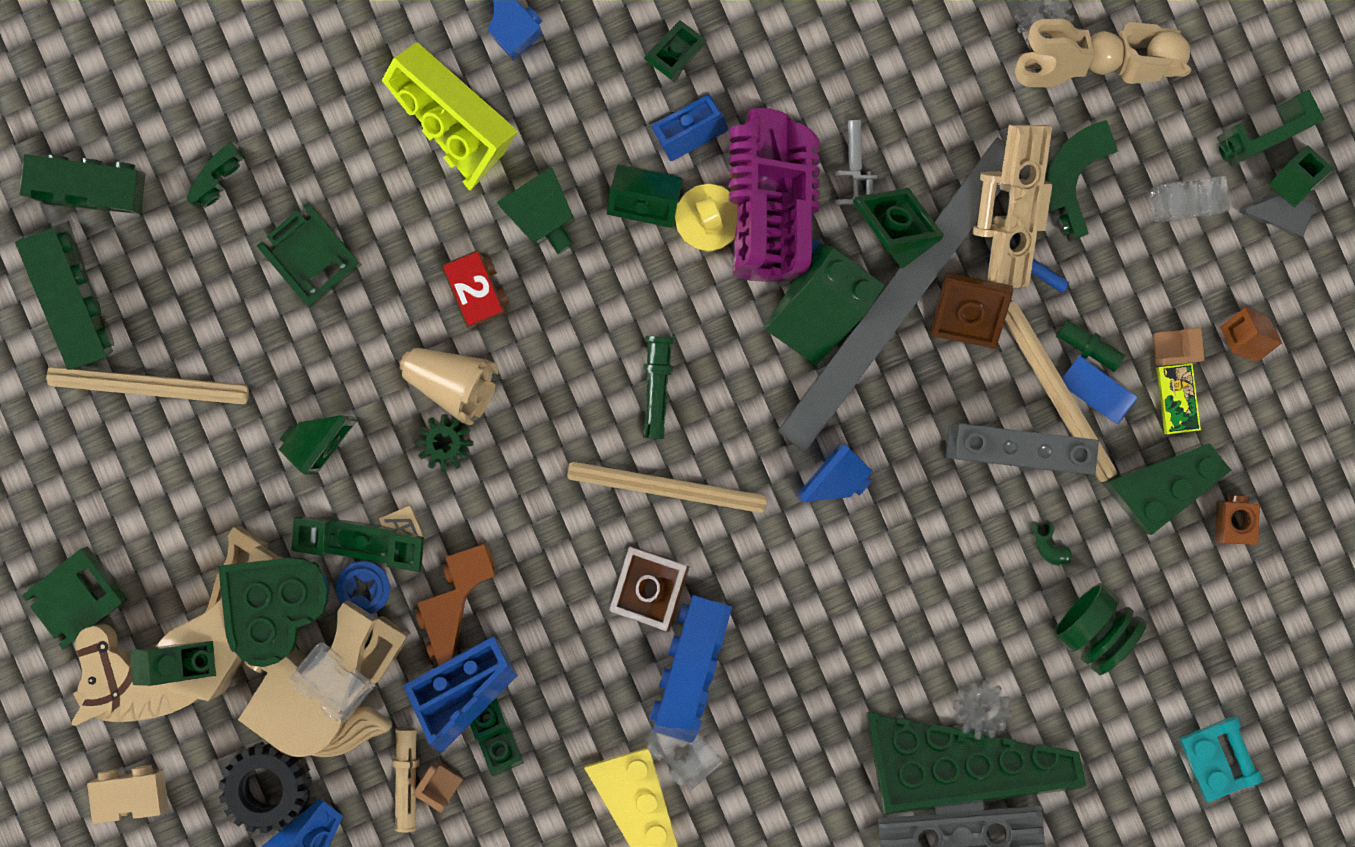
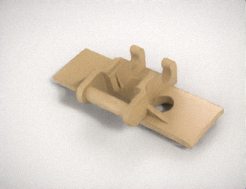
(1026, 208)

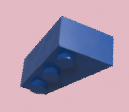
(459, 691)

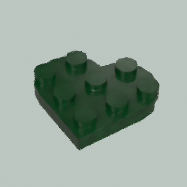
(267, 605)

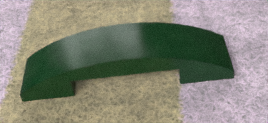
(359, 541)

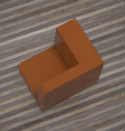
(1250, 334)

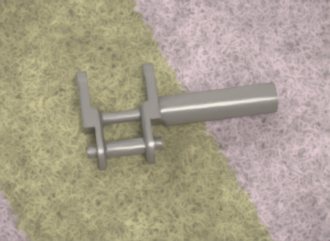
(855, 164)

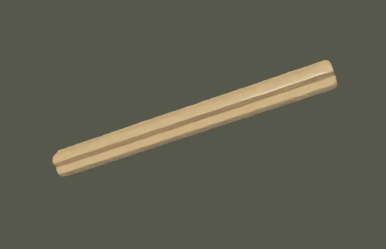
(147, 385)
(1055, 386)
(667, 487)

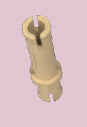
(405, 779)

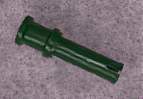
(657, 371)

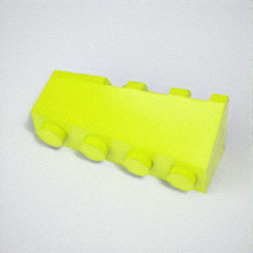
(449, 112)

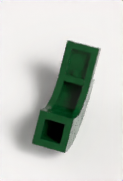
(1063, 171)

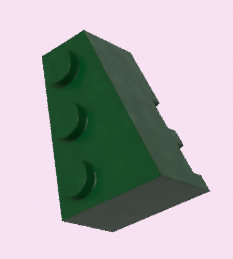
(82, 184)

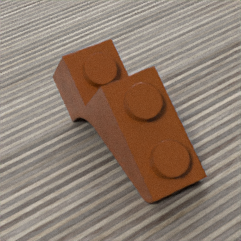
(444, 612)

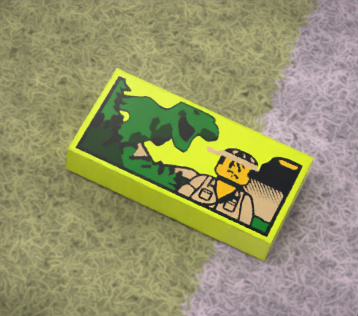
(1178, 398)

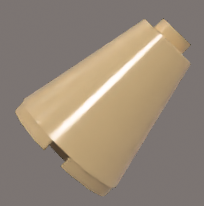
(451, 380)

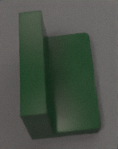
(644, 196)

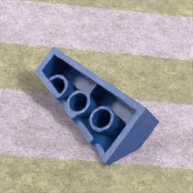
(691, 669)

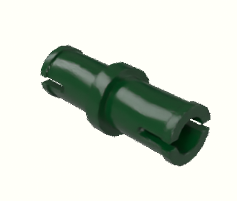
(1091, 345)

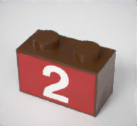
(475, 289)

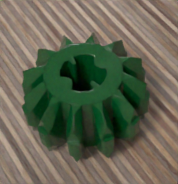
(442, 454)

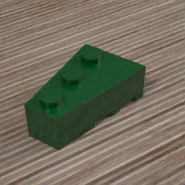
(1166, 486)

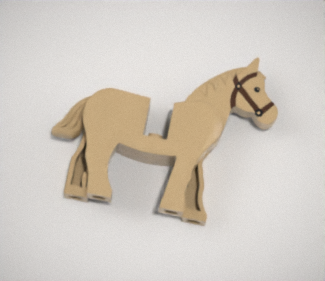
(276, 709)

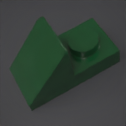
(675, 50)

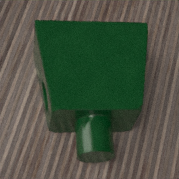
(541, 211)

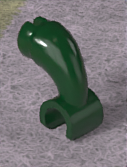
(1051, 553)

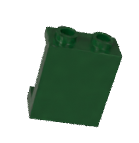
(1297, 114)

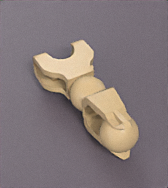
(1074, 51)

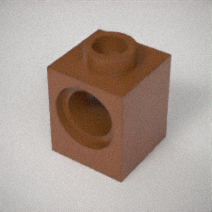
(1248, 532)

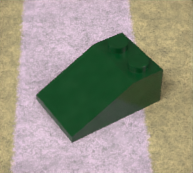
(823, 304)

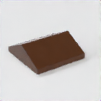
(649, 588)

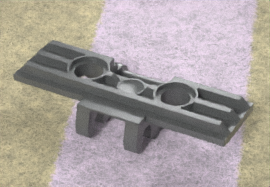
(966, 826)

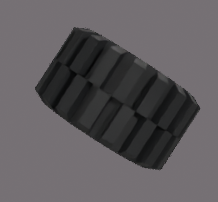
(242, 802)

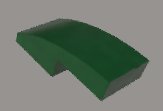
(207, 184)
(496, 739)

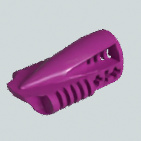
(773, 186)

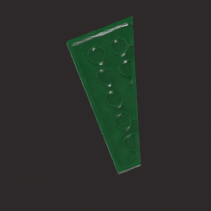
(943, 767)

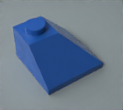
(837, 477)

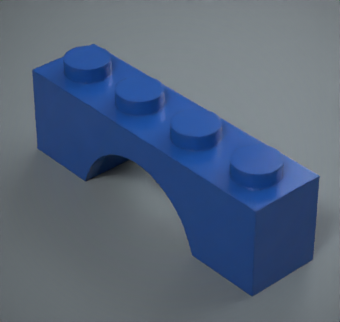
(514, 27)

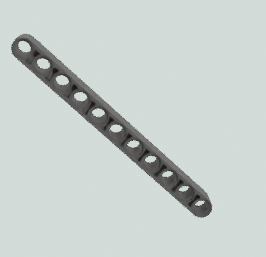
(889, 308)

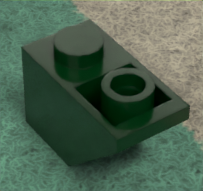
(1301, 176)
(172, 663)

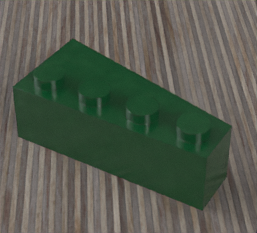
(65, 294)

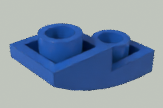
(1099, 390)

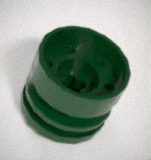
(1107, 634)

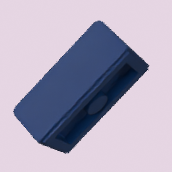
(690, 127)

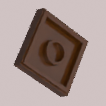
(971, 310)

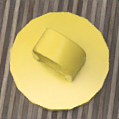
(706, 218)

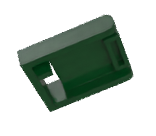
(307, 250)
(67, 602)

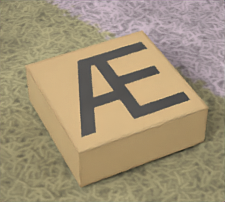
(404, 520)

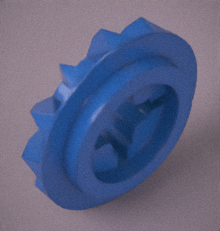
(365, 571)

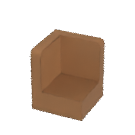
(1178, 347)
(438, 786)

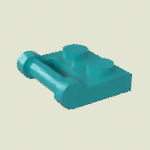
(1210, 763)

